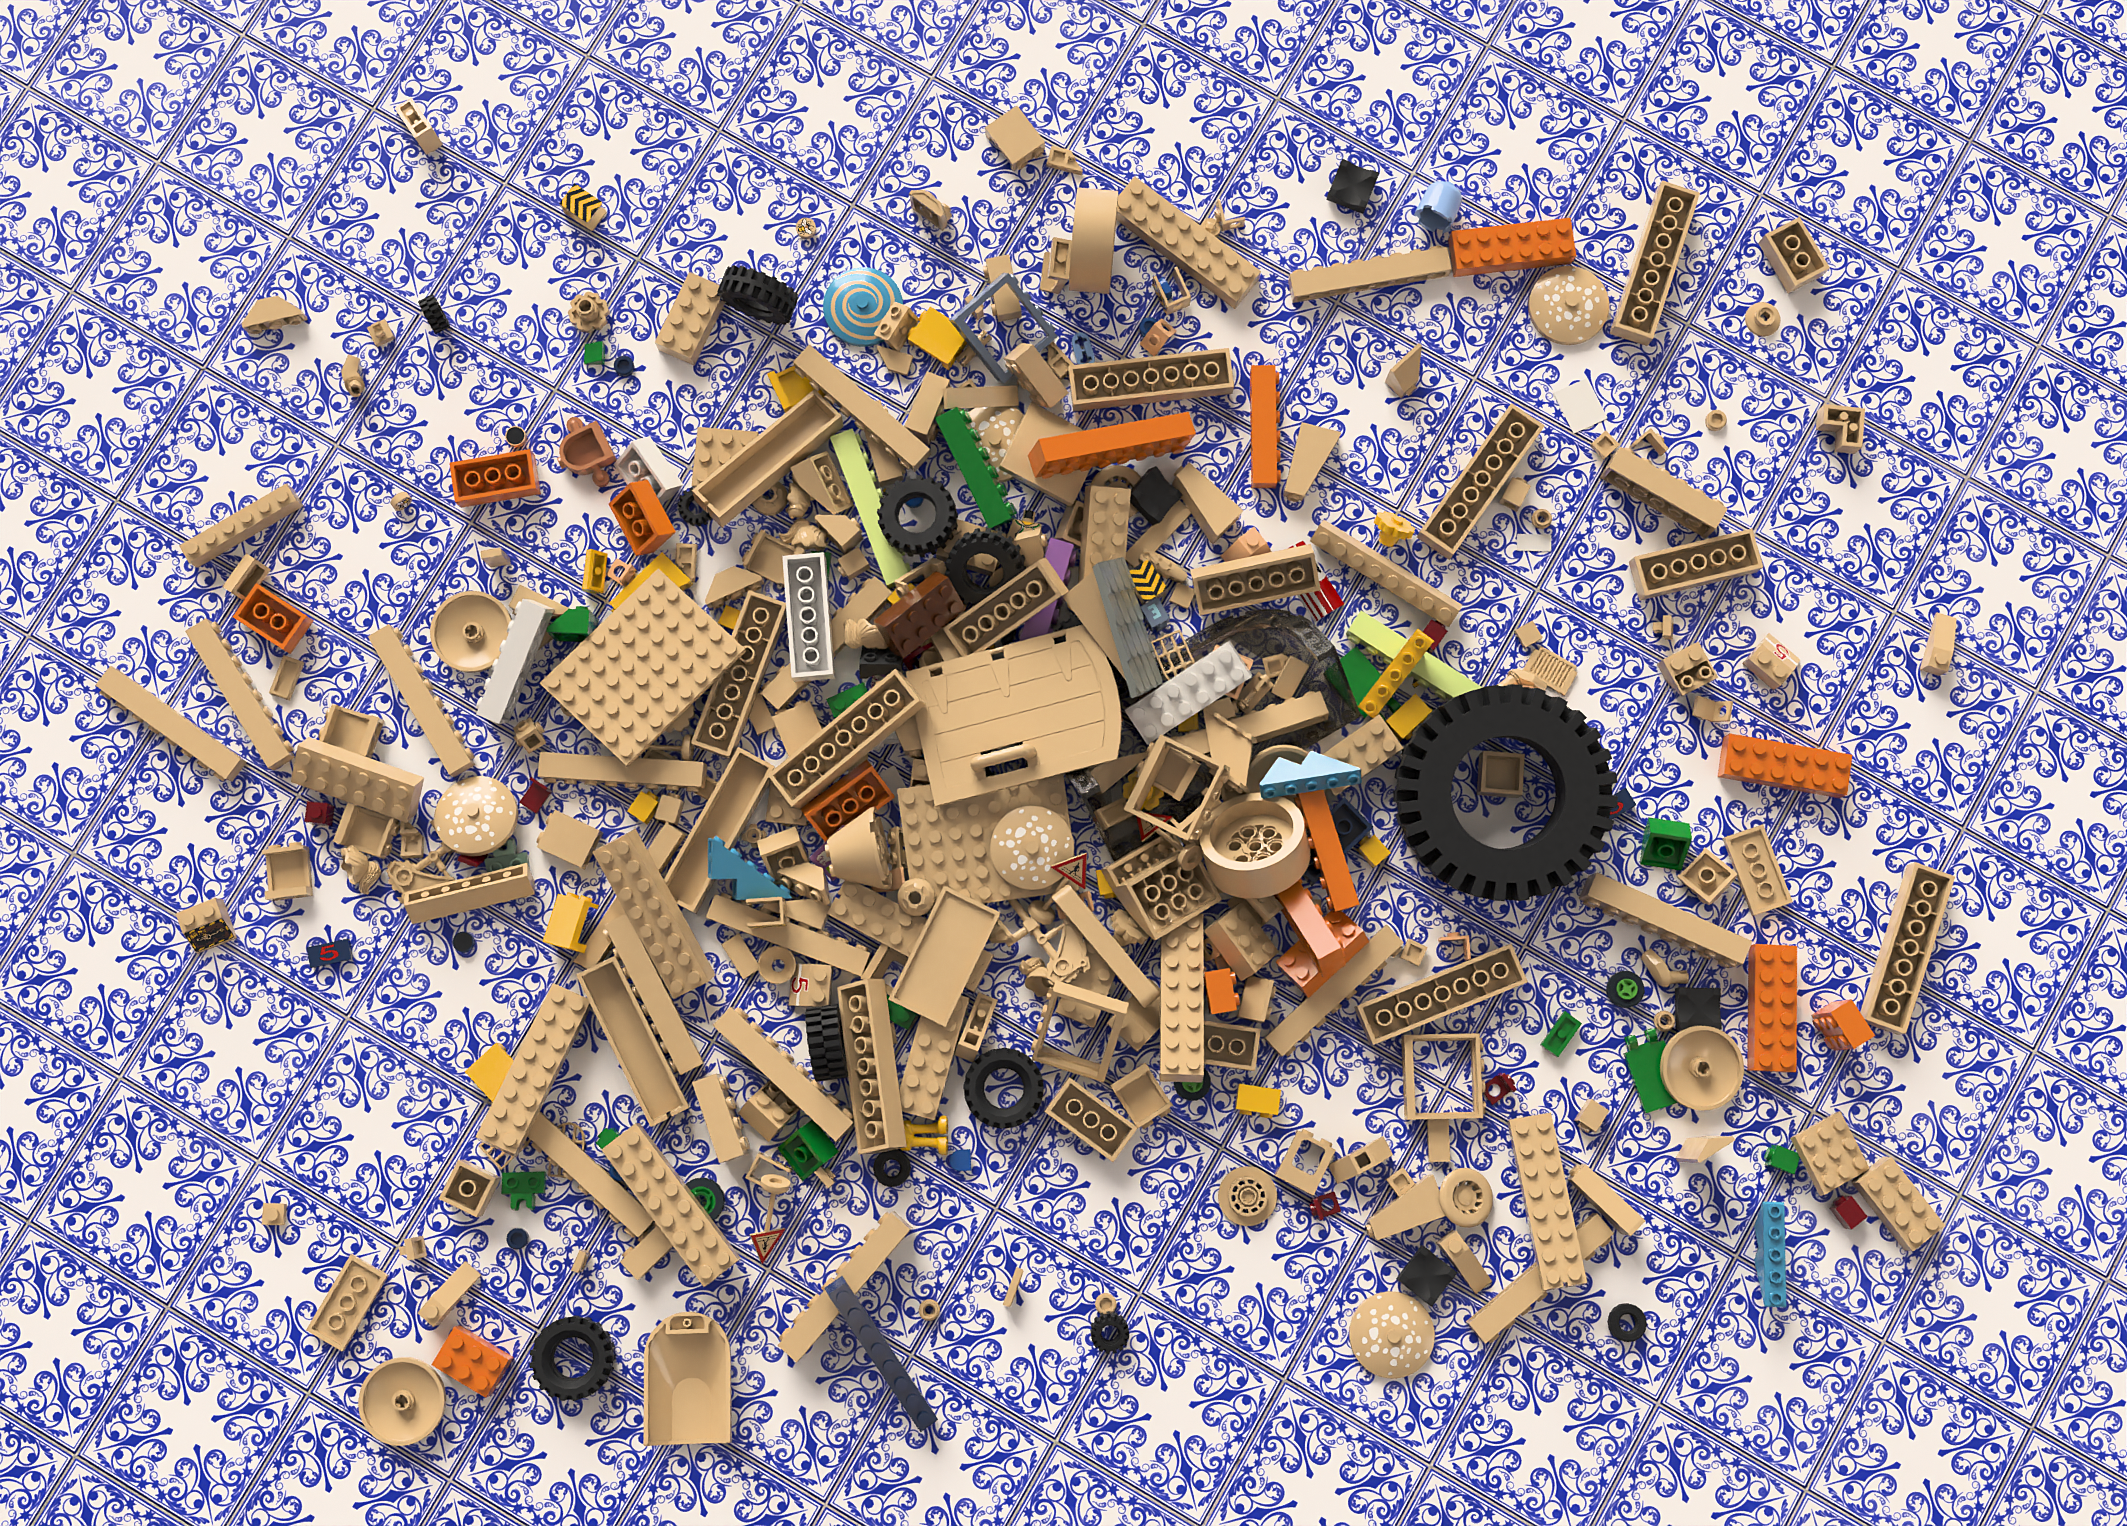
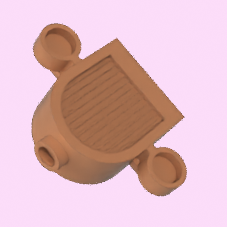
(586, 451)

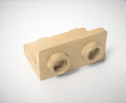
(896, 326)

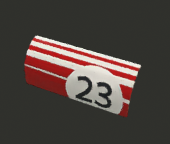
(1323, 601)

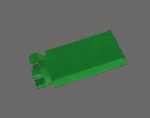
(1362, 677)
(1644, 1068)

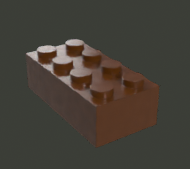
(919, 614)

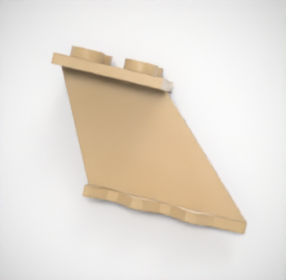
(1231, 747)

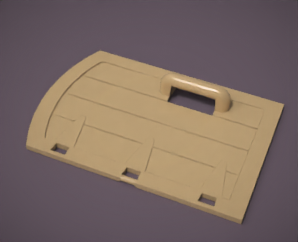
(1040, 694)

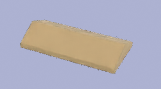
(1700, 1148)

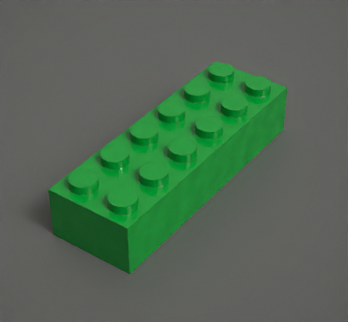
(975, 467)

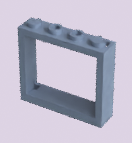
(973, 341)

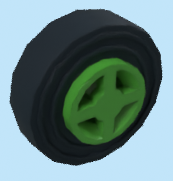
(1631, 984)
(1193, 1090)

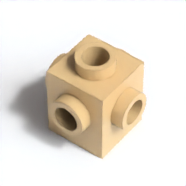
(529, 735)

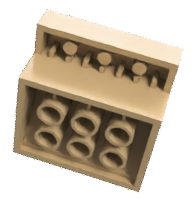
(1039, 424)
(1158, 889)

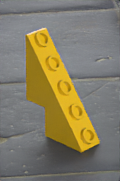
(1395, 673)

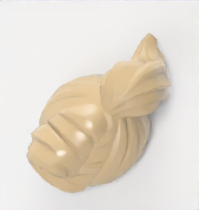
(798, 500)
(805, 536)
(863, 634)
(359, 868)
(1036, 975)

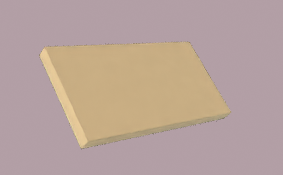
(944, 956)

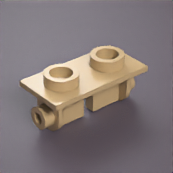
(1253, 692)
(897, 857)

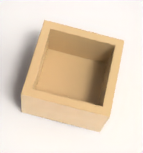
(1500, 774)

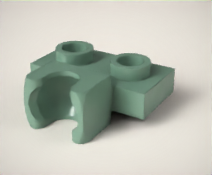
(506, 858)

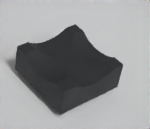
(1352, 186)
(1154, 496)
(878, 662)
(1697, 1007)
(1426, 1275)

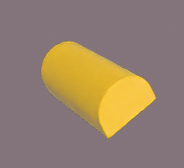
(594, 571)

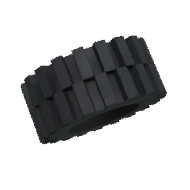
(826, 1042)

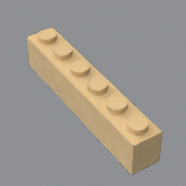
(241, 525)
(469, 893)

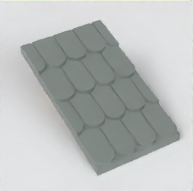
(1114, 619)

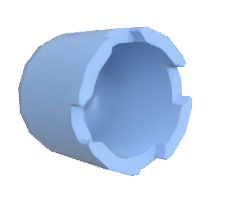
(1439, 206)

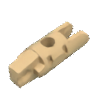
(1164, 566)

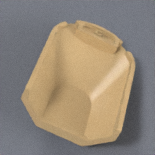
(687, 1382)

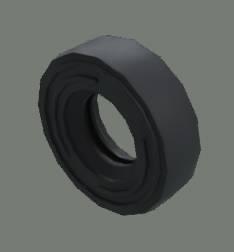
(892, 1181)
(1614, 1318)

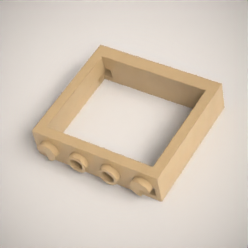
(1149, 775)
(1070, 1062)
(1477, 1067)

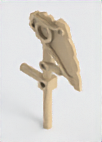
(407, 876)
(1071, 952)

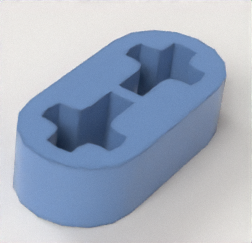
(1087, 348)

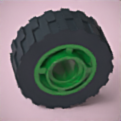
(712, 1192)

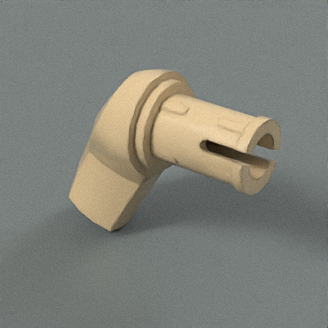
(352, 380)
(1522, 677)
(1660, 971)

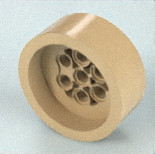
(1093, 240)
(1255, 846)

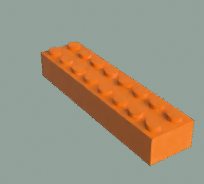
(1111, 445)

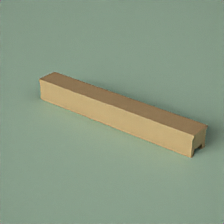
(661, 851)

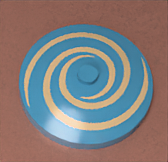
(858, 304)

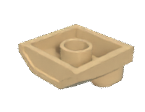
(930, 208)
(1707, 877)

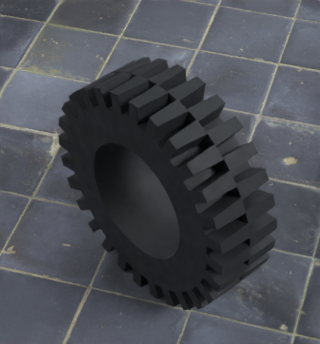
(1579, 777)

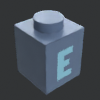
(1155, 615)

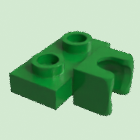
(523, 1187)

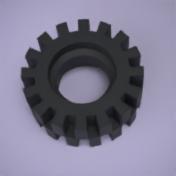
(434, 313)
(685, 512)
(1103, 1321)

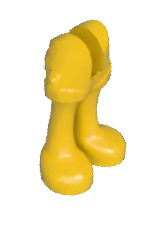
(939, 1127)

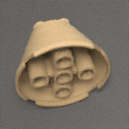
(861, 852)

